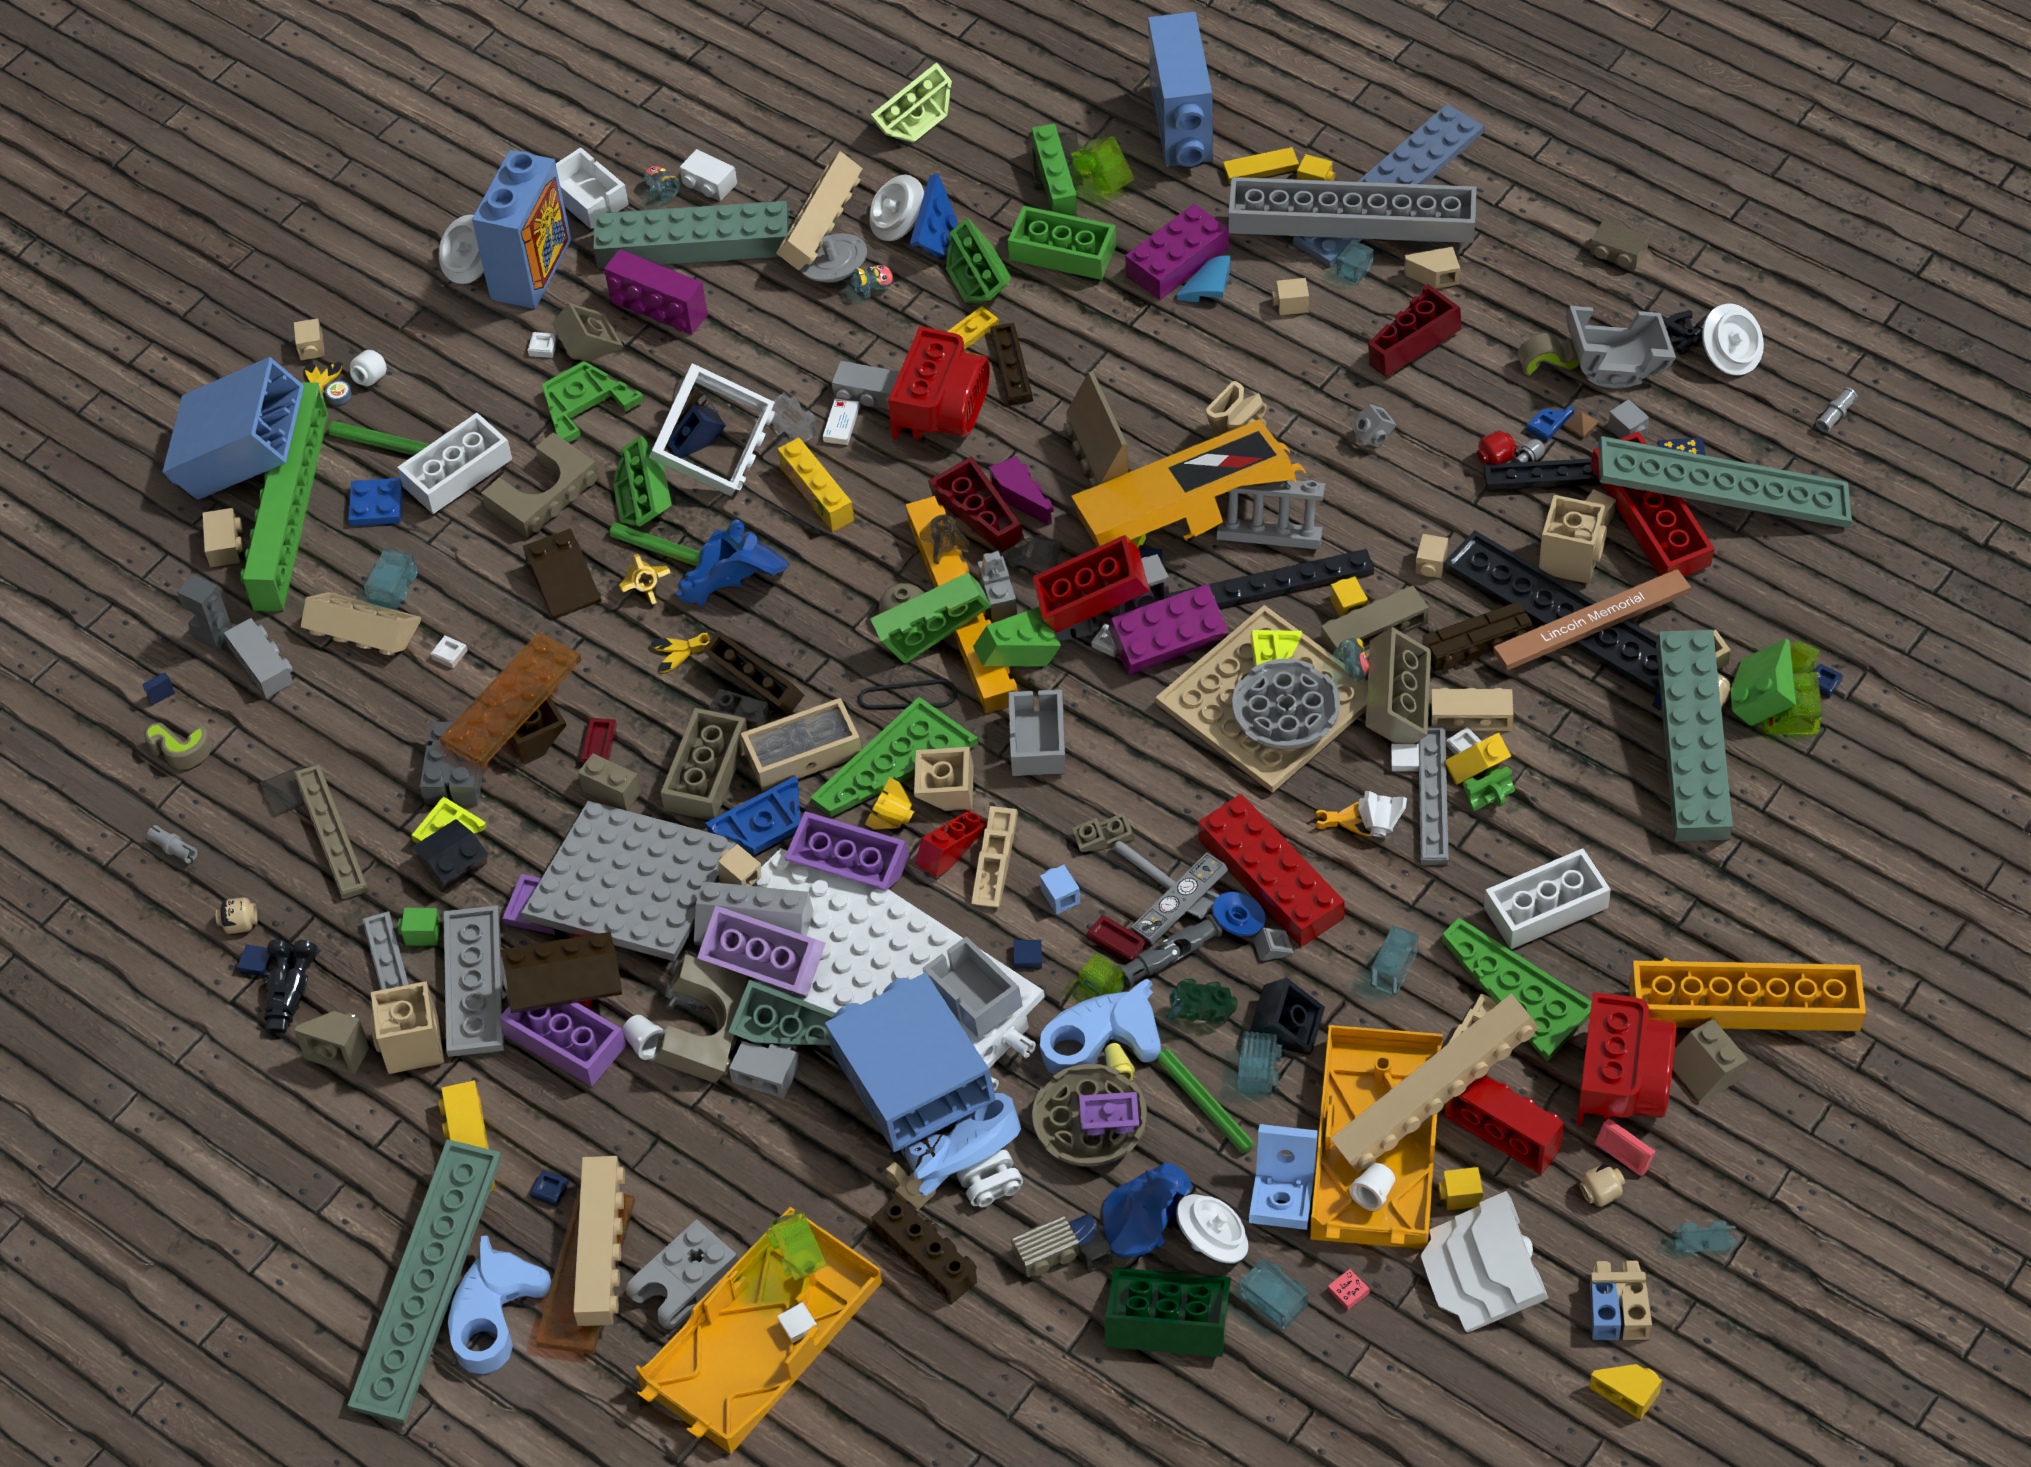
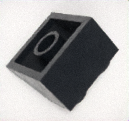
(450, 854)
(1288, 1014)

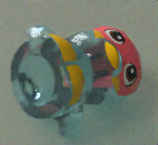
(662, 181)
(875, 278)
(1355, 658)

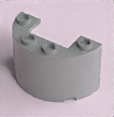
(1620, 355)

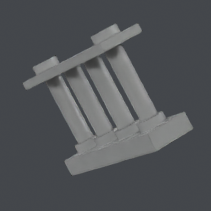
(1269, 532)

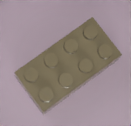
(1398, 687)
(704, 764)

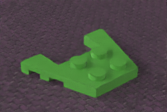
(580, 390)

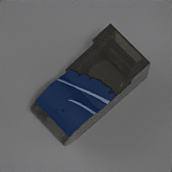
(1091, 1243)

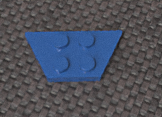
(934, 219)
(762, 819)

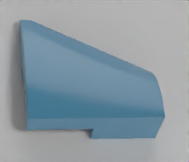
(1208, 281)

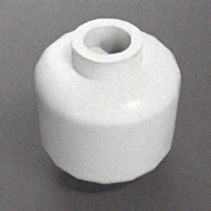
(367, 368)

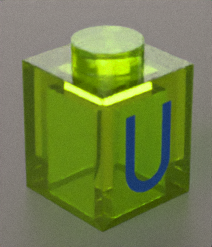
(1101, 976)

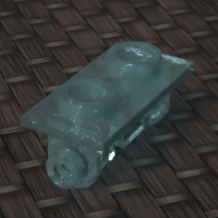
(1716, 1235)

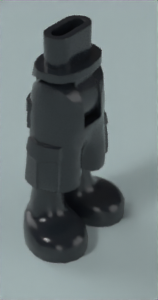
(284, 985)

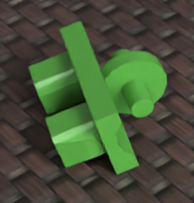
(1489, 789)

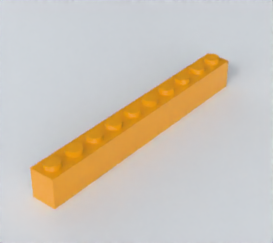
(989, 681)

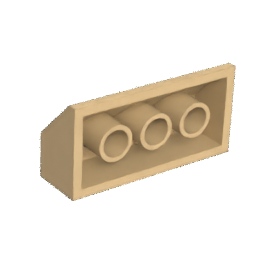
(359, 622)

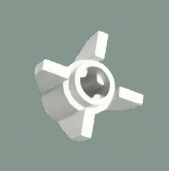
(1380, 812)

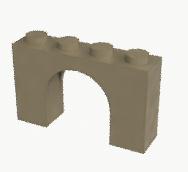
(531, 511)
(722, 993)

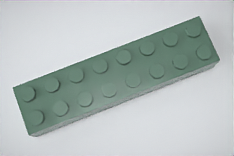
(693, 233)
(1694, 736)

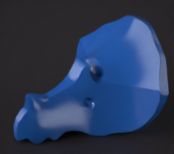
(726, 561)
(1141, 1209)

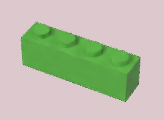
(1054, 169)

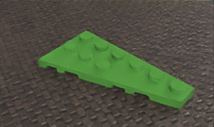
(891, 755)
(1500, 972)

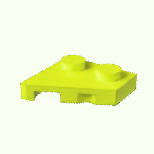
(1273, 644)
(443, 814)

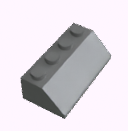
(775, 906)

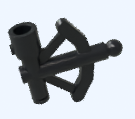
(1688, 336)

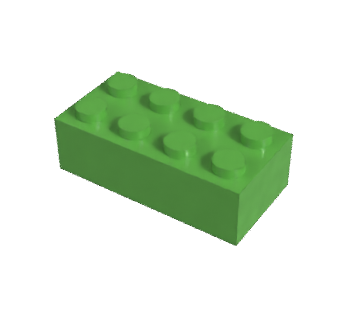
(1062, 242)

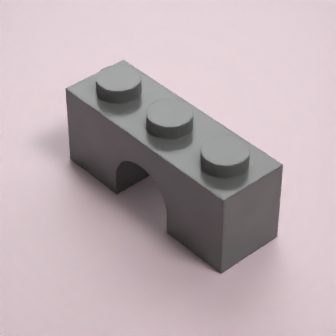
(210, 614)

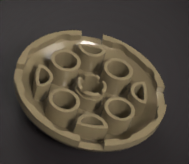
(1059, 1119)

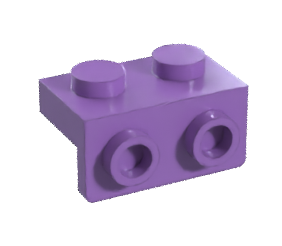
(1109, 1112)

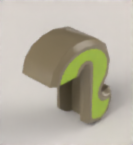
(1547, 348)
(176, 752)

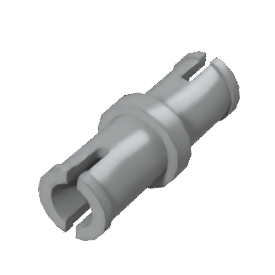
(1836, 409)
(172, 844)

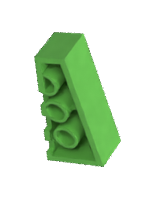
(930, 617)

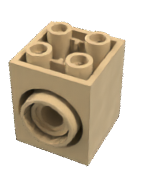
(1572, 539)
(406, 1027)

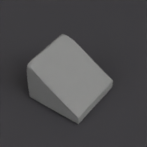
(1272, 944)

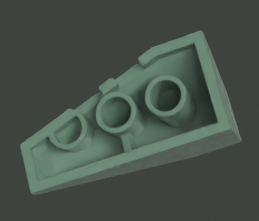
(779, 1018)

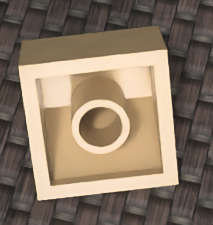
(945, 777)

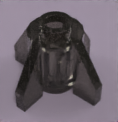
(944, 536)

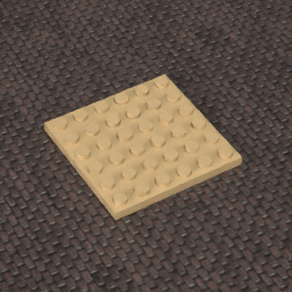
(1205, 693)

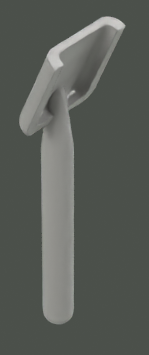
(1198, 909)

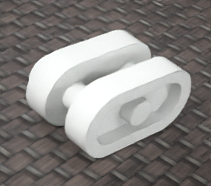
(991, 1179)

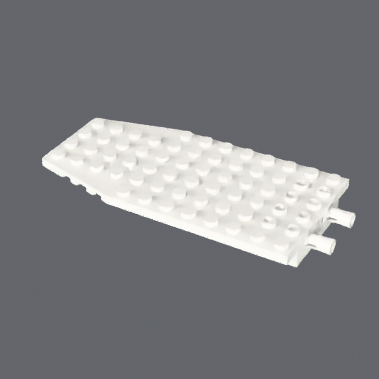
(879, 939)

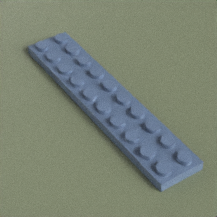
(1410, 163)

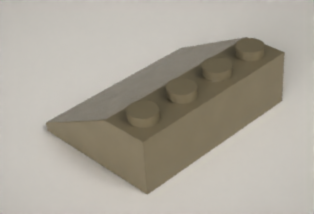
(1096, 434)

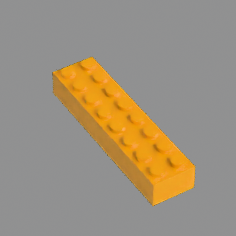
(1752, 994)

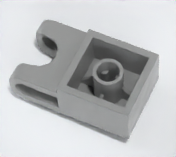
(683, 1273)

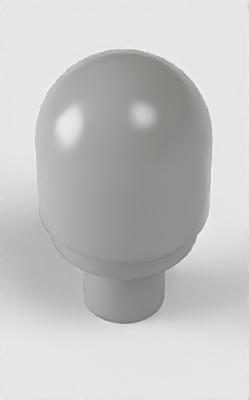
(1531, 451)

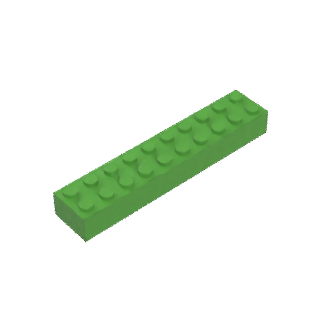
(284, 508)

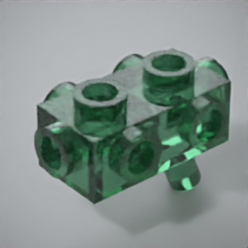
(1201, 1002)

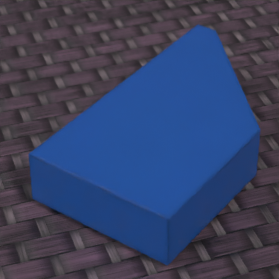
(1548, 422)

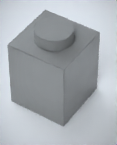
(1628, 420)

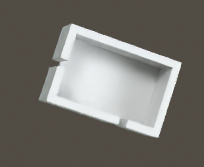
(589, 187)

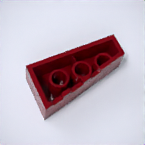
(1414, 331)
(976, 502)

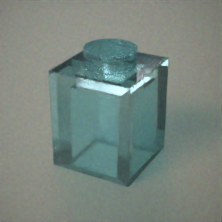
(1355, 262)

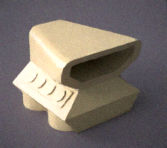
(1233, 411)

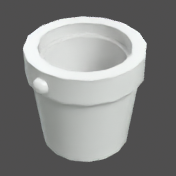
(642, 1036)
(1372, 1187)

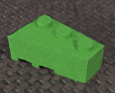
(1017, 641)

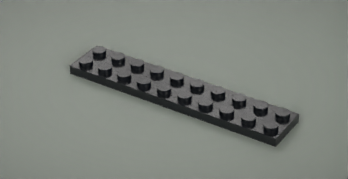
(1546, 599)

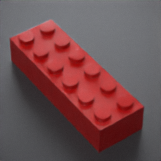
(1660, 524)
(1271, 870)

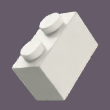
(708, 175)

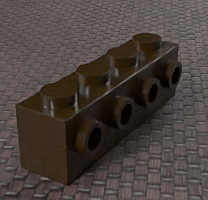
(925, 1249)

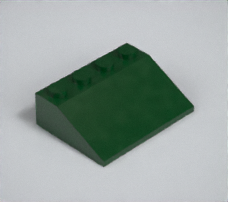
(1167, 1312)

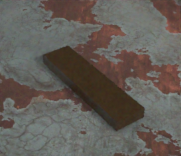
(1011, 364)

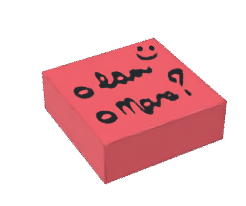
(1348, 1289)

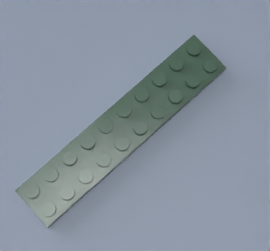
(1724, 482)
(425, 1281)

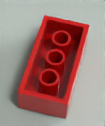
(1091, 583)
(1508, 1122)

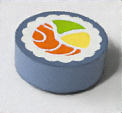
(338, 392)

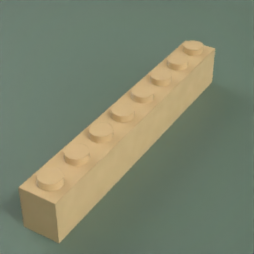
(1435, 1083)

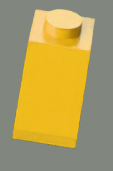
(1477, 758)
(1627, 1387)

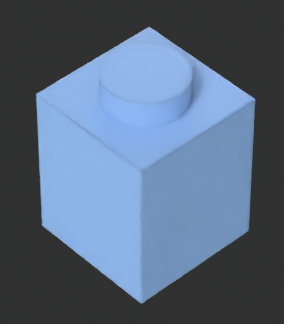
(1060, 889)

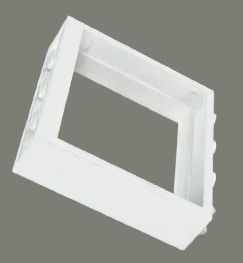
(732, 391)

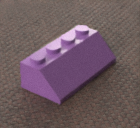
(848, 851)

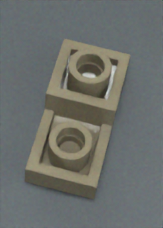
(1102, 835)

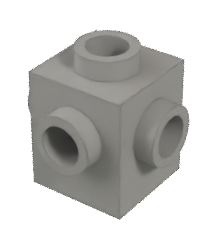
(1373, 426)

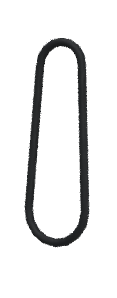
(906, 685)

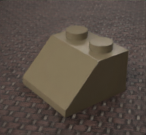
(586, 333)
(333, 1041)
(1708, 1061)

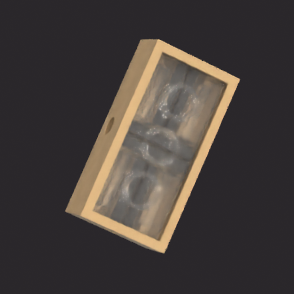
(801, 744)

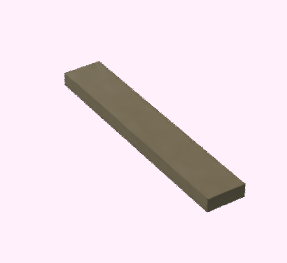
(330, 832)

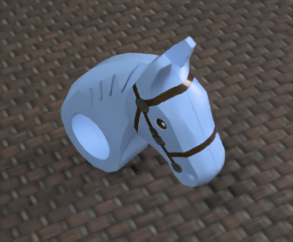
(968, 1143)

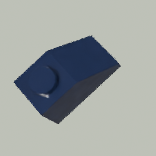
(696, 431)

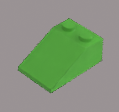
(1764, 684)

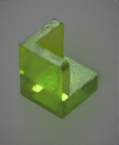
(1804, 657)

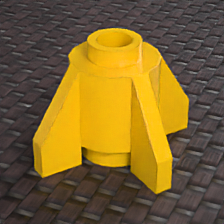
(647, 580)
(892, 808)

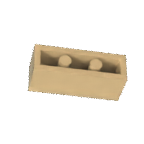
(1472, 709)

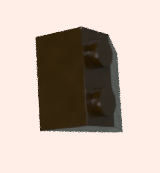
(561, 573)

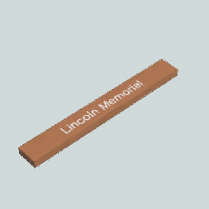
(1592, 619)

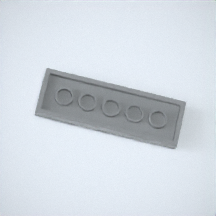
(473, 981)

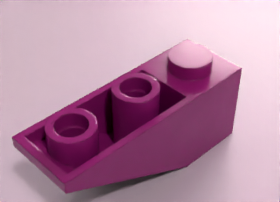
(1017, 489)

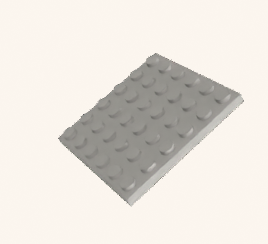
(627, 879)

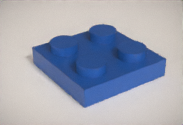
(375, 502)

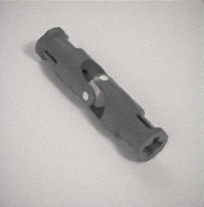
(1158, 957)

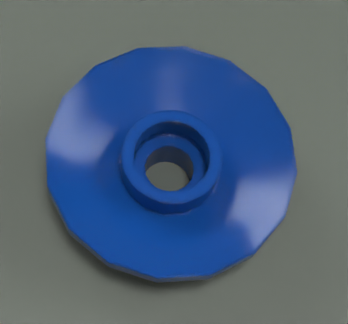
(1238, 914)

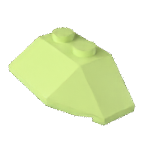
(916, 106)

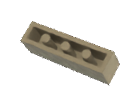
(1402, 610)

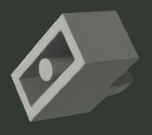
(997, 586)
(765, 1068)

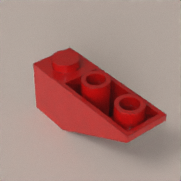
(949, 842)

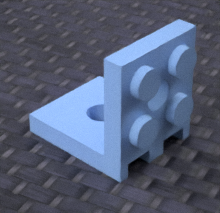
(1283, 1176)

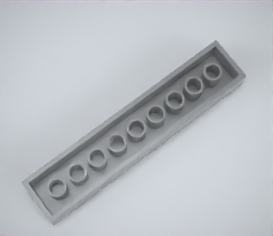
(1352, 209)

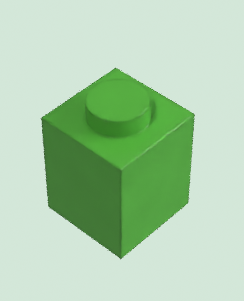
(420, 926)

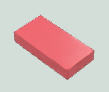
(1625, 1147)

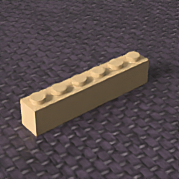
(819, 211)
(598, 1241)

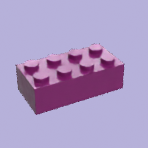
(1176, 251)
(656, 292)
(1167, 629)

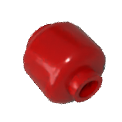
(1496, 448)

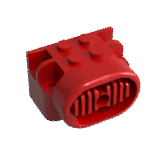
(938, 386)
(1626, 1059)

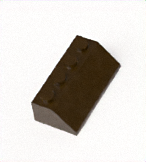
(560, 972)

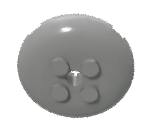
(1281, 684)

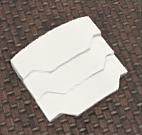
(1482, 1265)

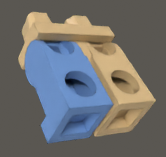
(1619, 1290)

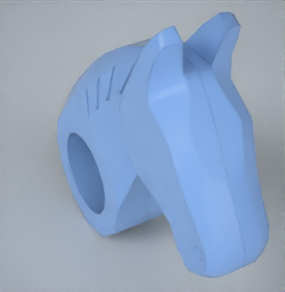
(1097, 1021)
(479, 1300)

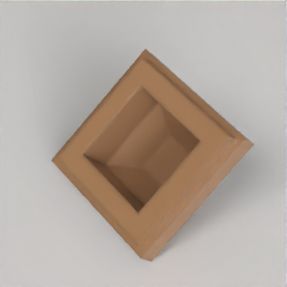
(1580, 424)

